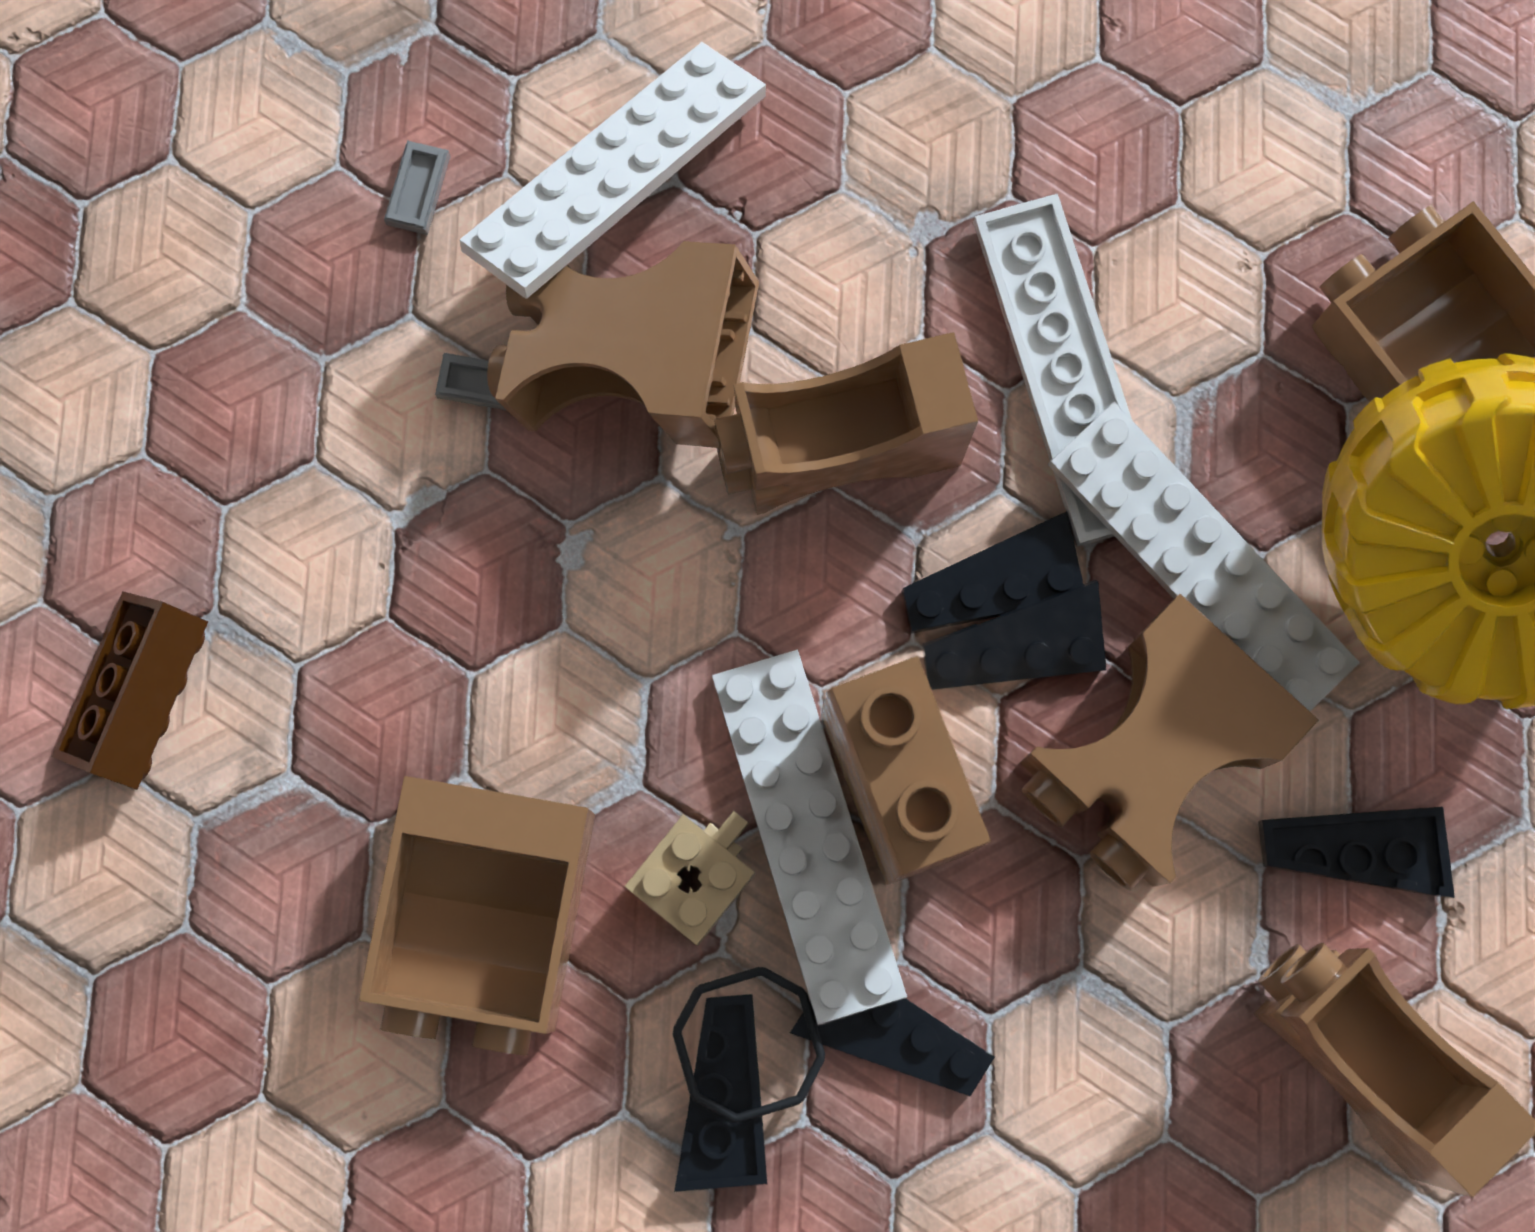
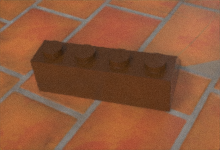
(130, 689)

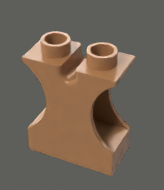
(652, 337)
(868, 422)
(1188, 712)
(1400, 1077)

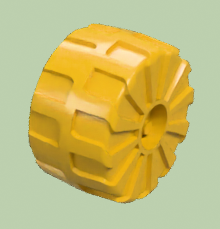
(1411, 522)

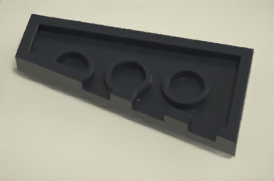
(997, 579)
(1033, 642)
(1371, 848)
(908, 1042)
(726, 1071)

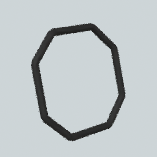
(686, 1065)

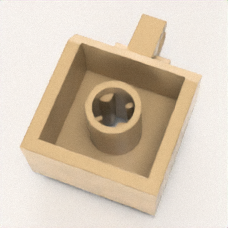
(721, 875)

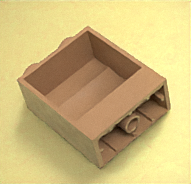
(1443, 297)
(902, 771)
(476, 913)

